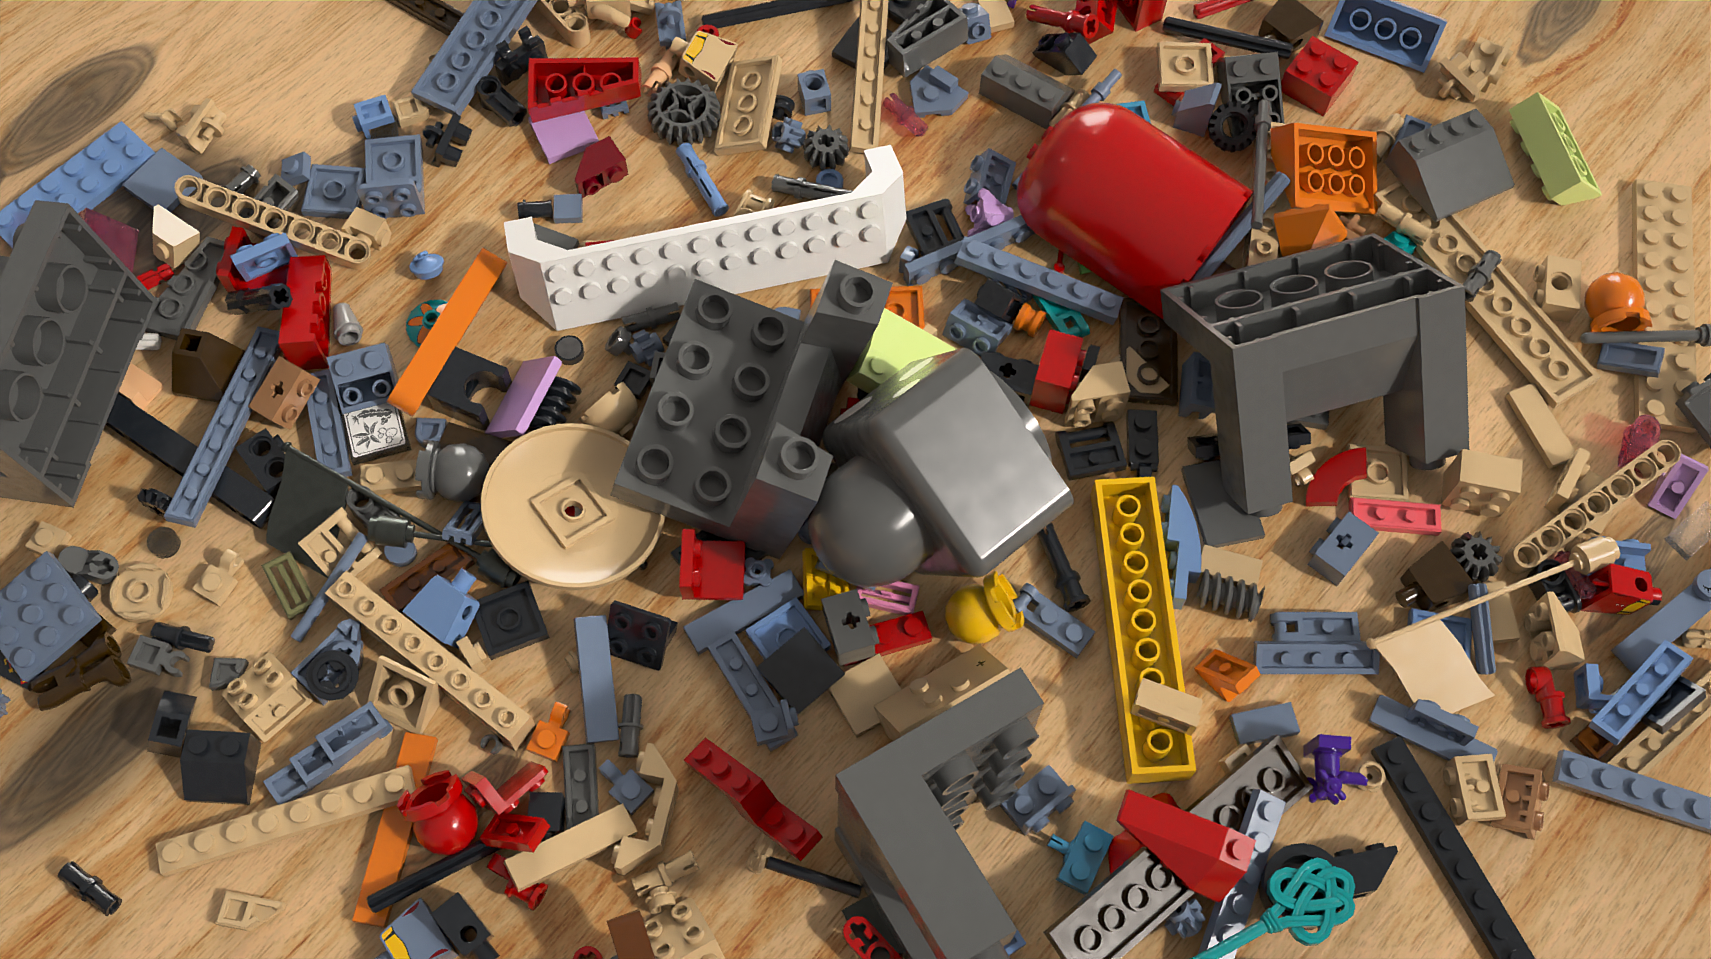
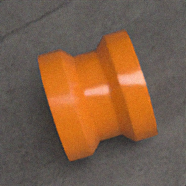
(1029, 320)

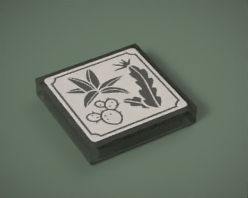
(375, 433)

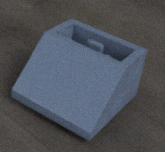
(363, 377)

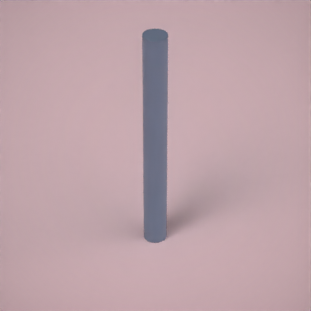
(321, 598)

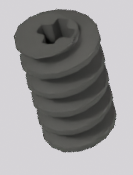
(1229, 595)

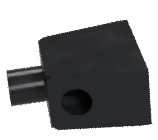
(455, 919)

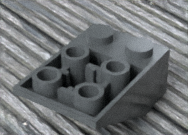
(1250, 81)

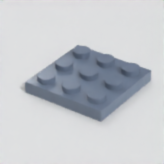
(42, 616)

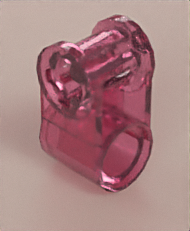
(1638, 438)

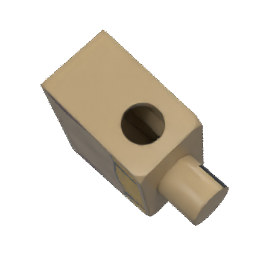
(704, 58)

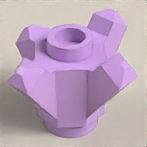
(987, 212)

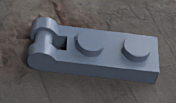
(1053, 621)
(1316, 626)

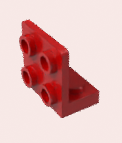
(711, 568)

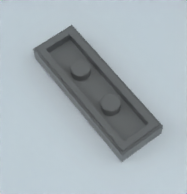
(580, 783)

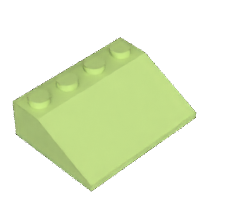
(891, 349)

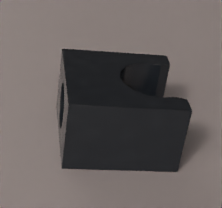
(460, 380)

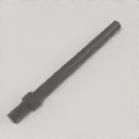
(1262, 125)

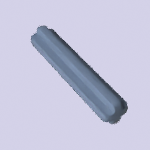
(1482, 631)

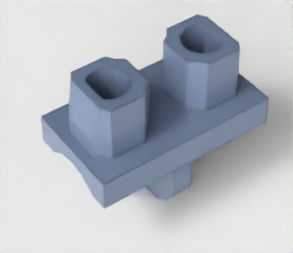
(670, 22)

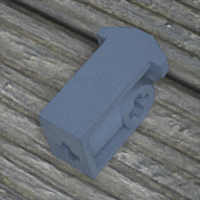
(345, 639)

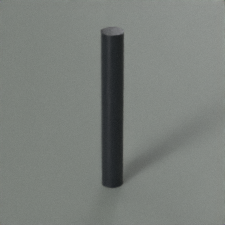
(814, 877)

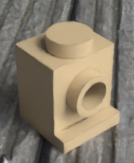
(368, 228)

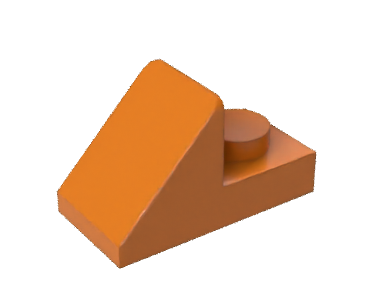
(1227, 674)

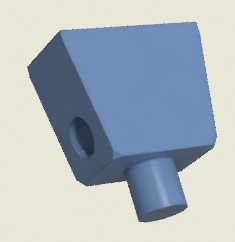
(445, 607)

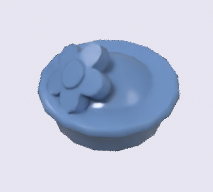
(426, 265)

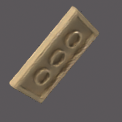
(748, 105)

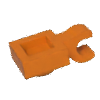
(550, 737)

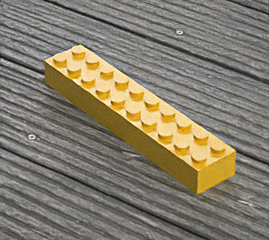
(1139, 623)

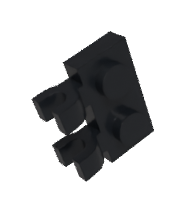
(516, 62)

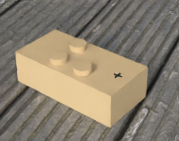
(939, 691)

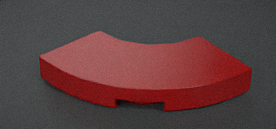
(1335, 476)

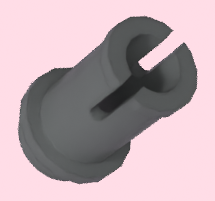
(244, 179)

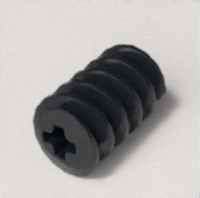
(555, 403)

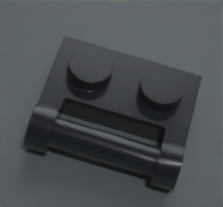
(927, 230)
(1092, 458)

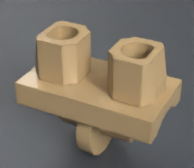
(1468, 86)
(204, 125)

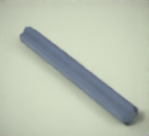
(1240, 228)

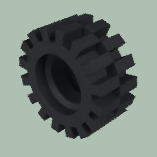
(1228, 110)

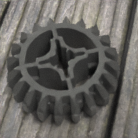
(681, 124)

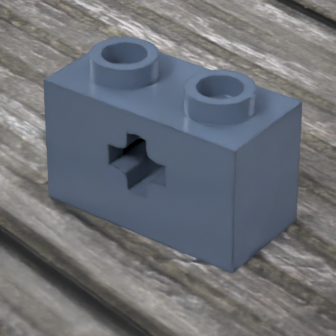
(1334, 562)

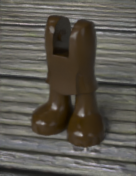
(73, 678)

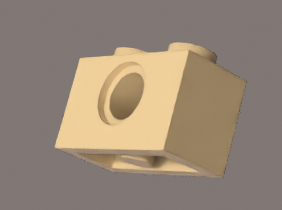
(1558, 287)

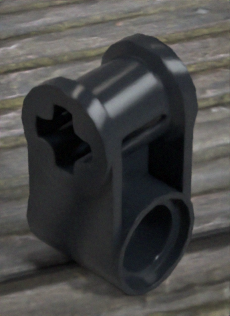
(1558, 583)

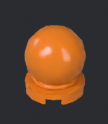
(1616, 304)

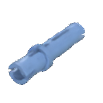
(697, 171)

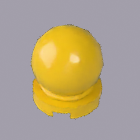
(981, 611)

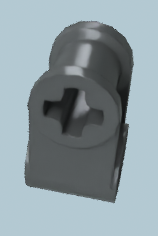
(371, 509)

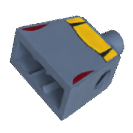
(416, 936)

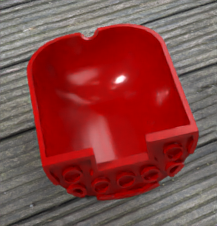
(1127, 200)

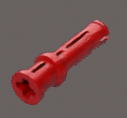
(1070, 21)

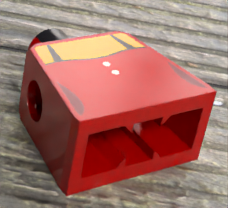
(1621, 591)

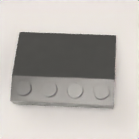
(1451, 165)

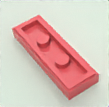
(1398, 516)

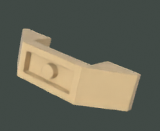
(634, 851)

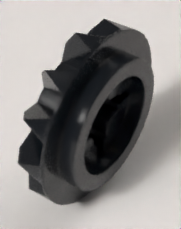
(154, 500)
(318, 671)

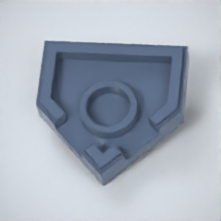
(936, 92)

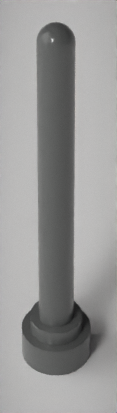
(1700, 335)

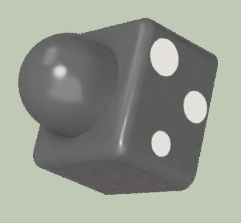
(934, 476)

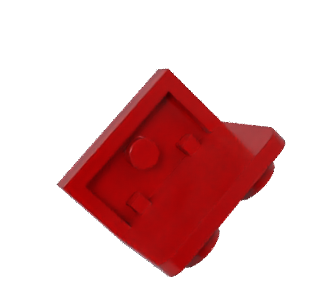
(229, 274)
(508, 794)

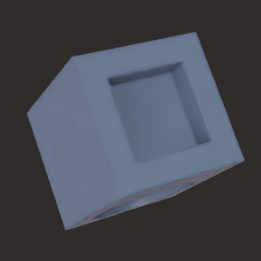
(814, 92)

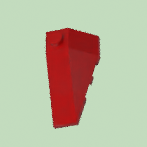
(1197, 850)

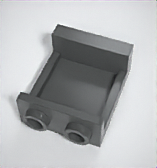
(1697, 407)

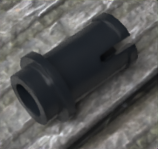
(535, 209)

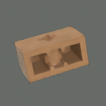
(284, 393)

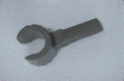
(498, 746)

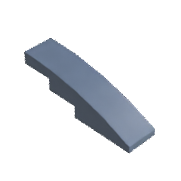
(326, 755)

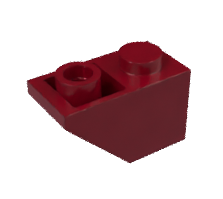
(599, 167)

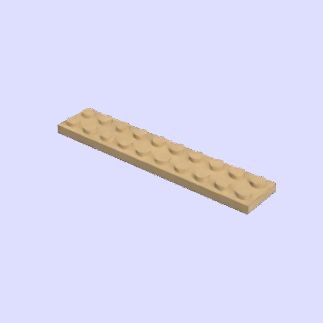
(1666, 273)
(1501, 305)

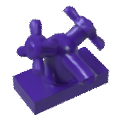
(1329, 779)

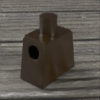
(1290, 23)
(1434, 581)

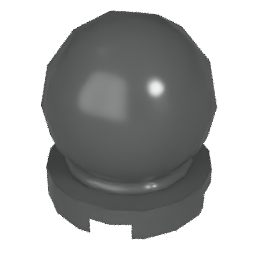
(453, 471)

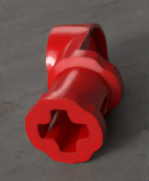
(1541, 684)
(532, 895)

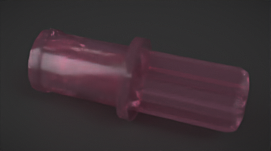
(905, 115)

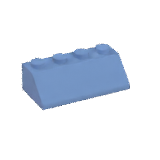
(1388, 30)

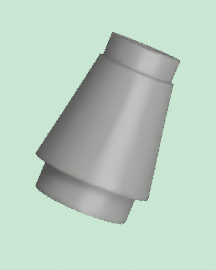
(346, 326)

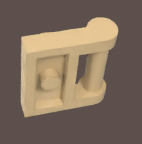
(327, 550)

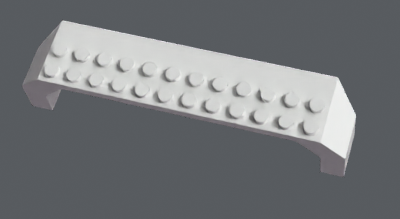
(728, 253)

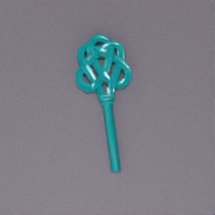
(1332, 899)

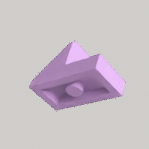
(1677, 486)

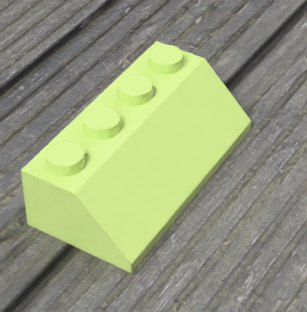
(1553, 151)

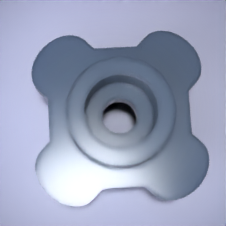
(755, 580)

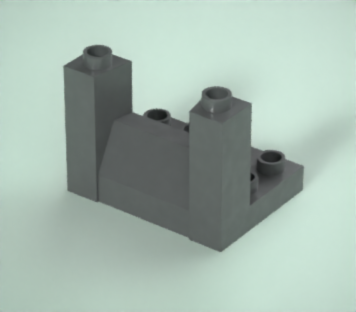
(1320, 337)
(64, 350)
(745, 408)
(904, 814)

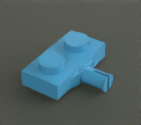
(1081, 856)

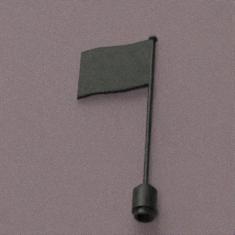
(314, 492)

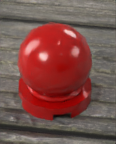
(440, 814)

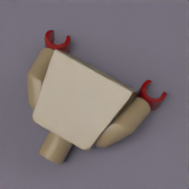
(612, 11)

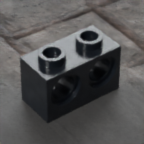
(266, 466)

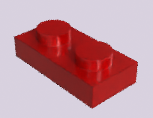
(515, 832)

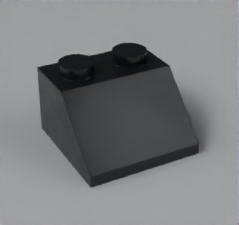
(219, 766)

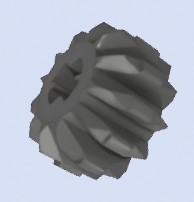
(825, 148)
(1486, 554)

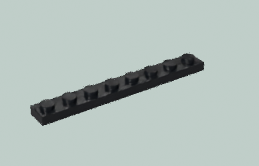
(1450, 851)

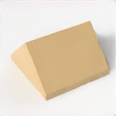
(404, 695)

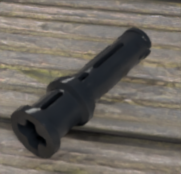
(1066, 579)

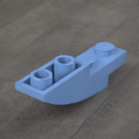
(1182, 542)

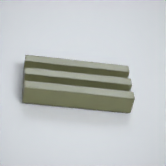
(301, 607)

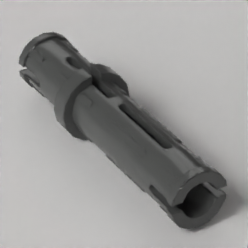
(802, 188)

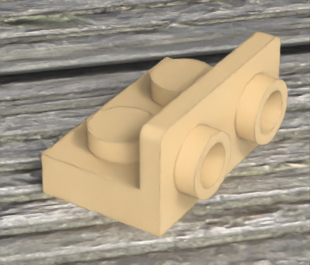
(1488, 57)
(1473, 789)

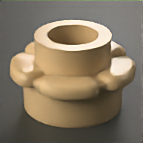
(1375, 771)
(660, 899)

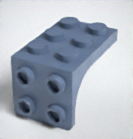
(393, 177)

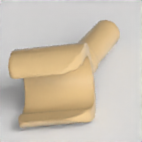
(168, 117)

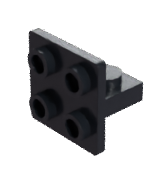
(639, 635)

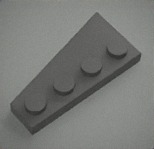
(188, 292)

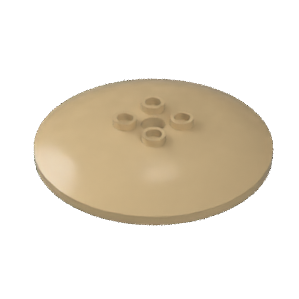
(528, 499)

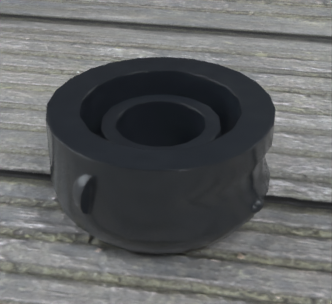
(1293, 857)

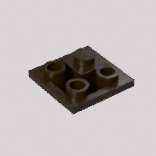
(203, 365)

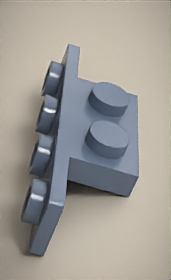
(1429, 728)

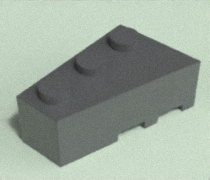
(927, 36)

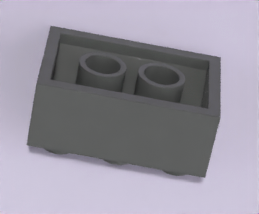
(1023, 89)

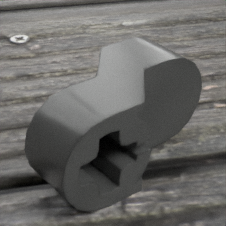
(90, 564)

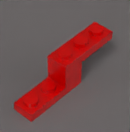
(753, 799)

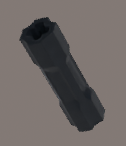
(258, 299)

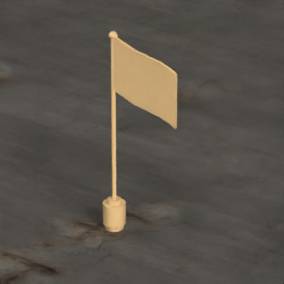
(1432, 660)

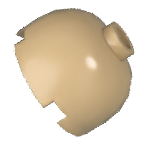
(613, 411)

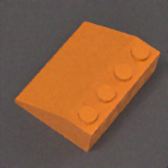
(1327, 166)

